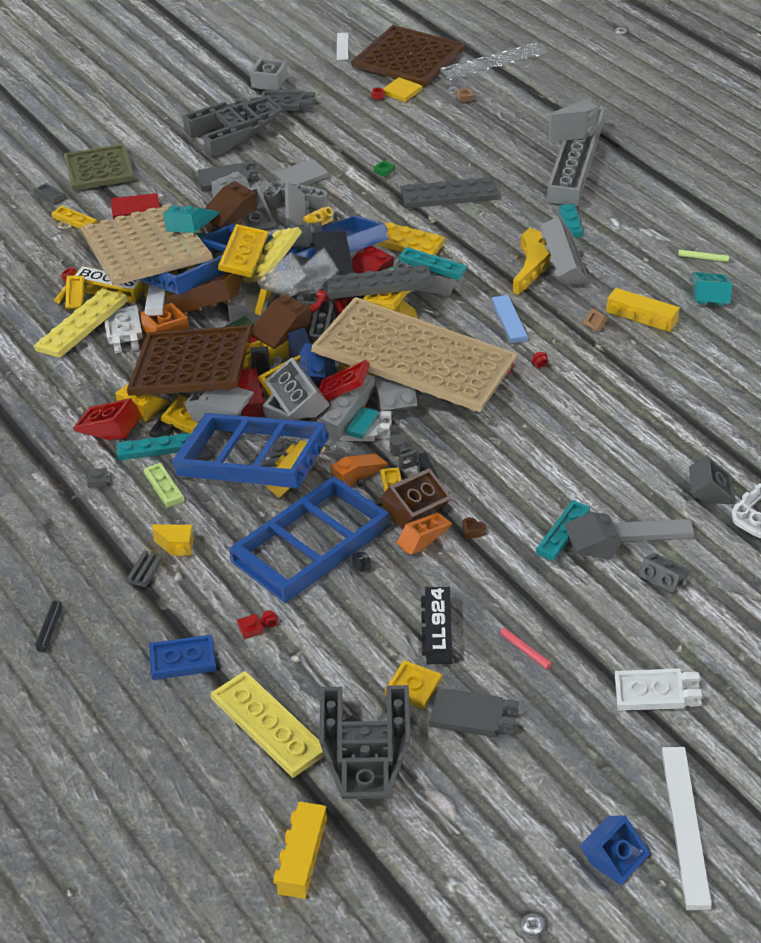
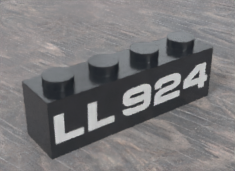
(438, 625)

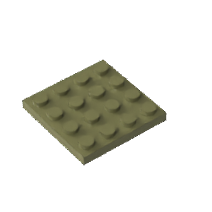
(98, 167)

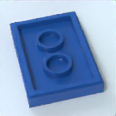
(182, 657)

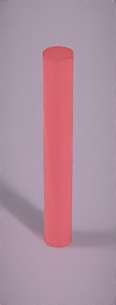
(526, 648)

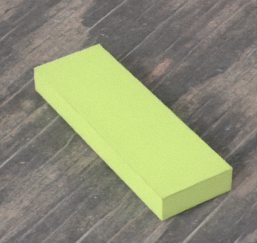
(164, 485)

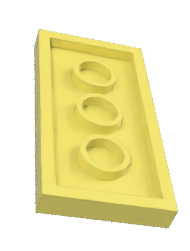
(274, 252)

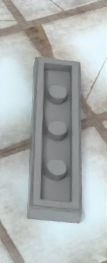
(654, 530)

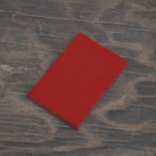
(139, 203)
(344, 380)

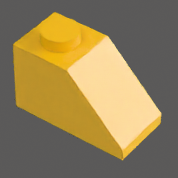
(174, 539)

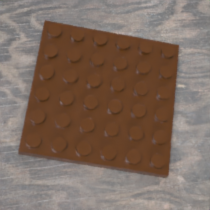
(408, 55)
(190, 361)

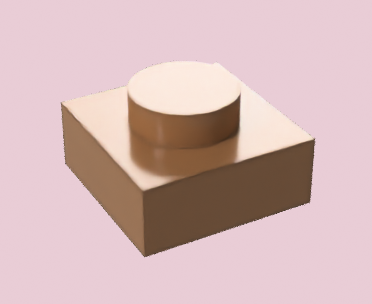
(465, 95)
(595, 320)

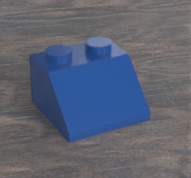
(316, 366)
(615, 848)

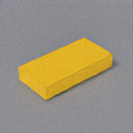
(74, 292)

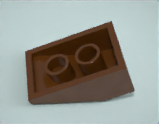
(233, 203)
(279, 319)
(415, 497)

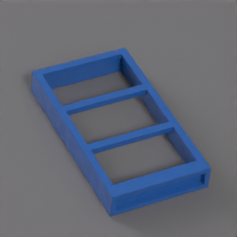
(359, 231)
(203, 272)
(187, 465)
(286, 589)

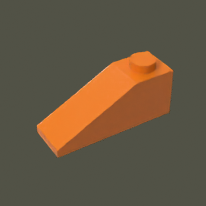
(357, 467)
(422, 532)

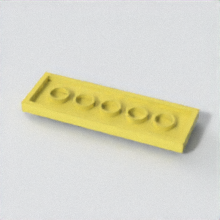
(80, 323)
(268, 723)

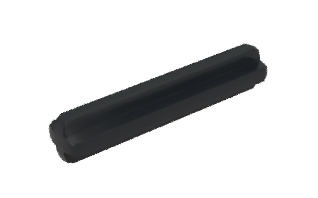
(48, 626)

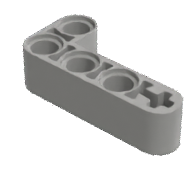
(275, 194)

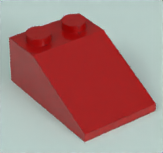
(371, 259)
(109, 420)

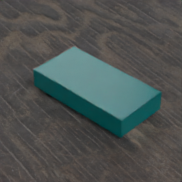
(361, 422)

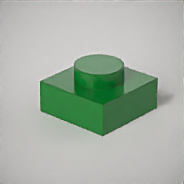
(384, 168)

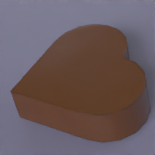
(472, 528)

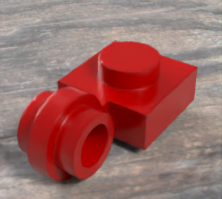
(253, 626)

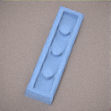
(509, 319)

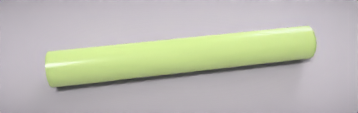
(700, 255)

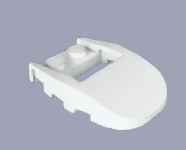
(745, 516)

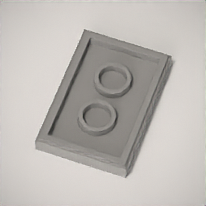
(303, 173)

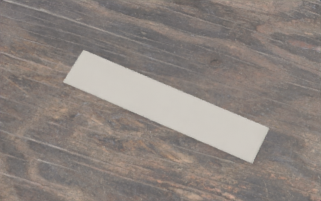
(342, 46)

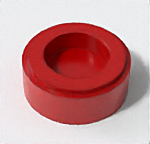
(71, 271)

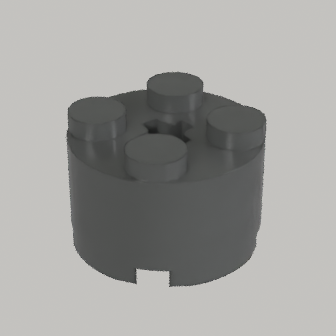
(305, 239)

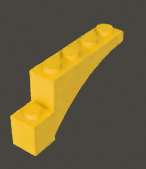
(536, 260)

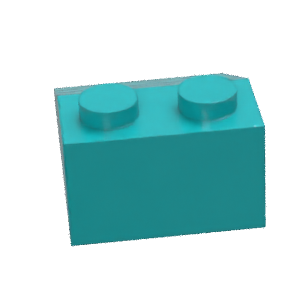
(187, 218)
(711, 288)

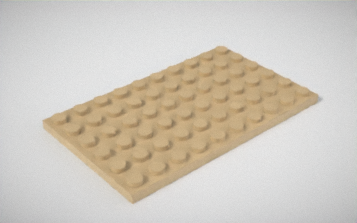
(141, 247)
(416, 353)

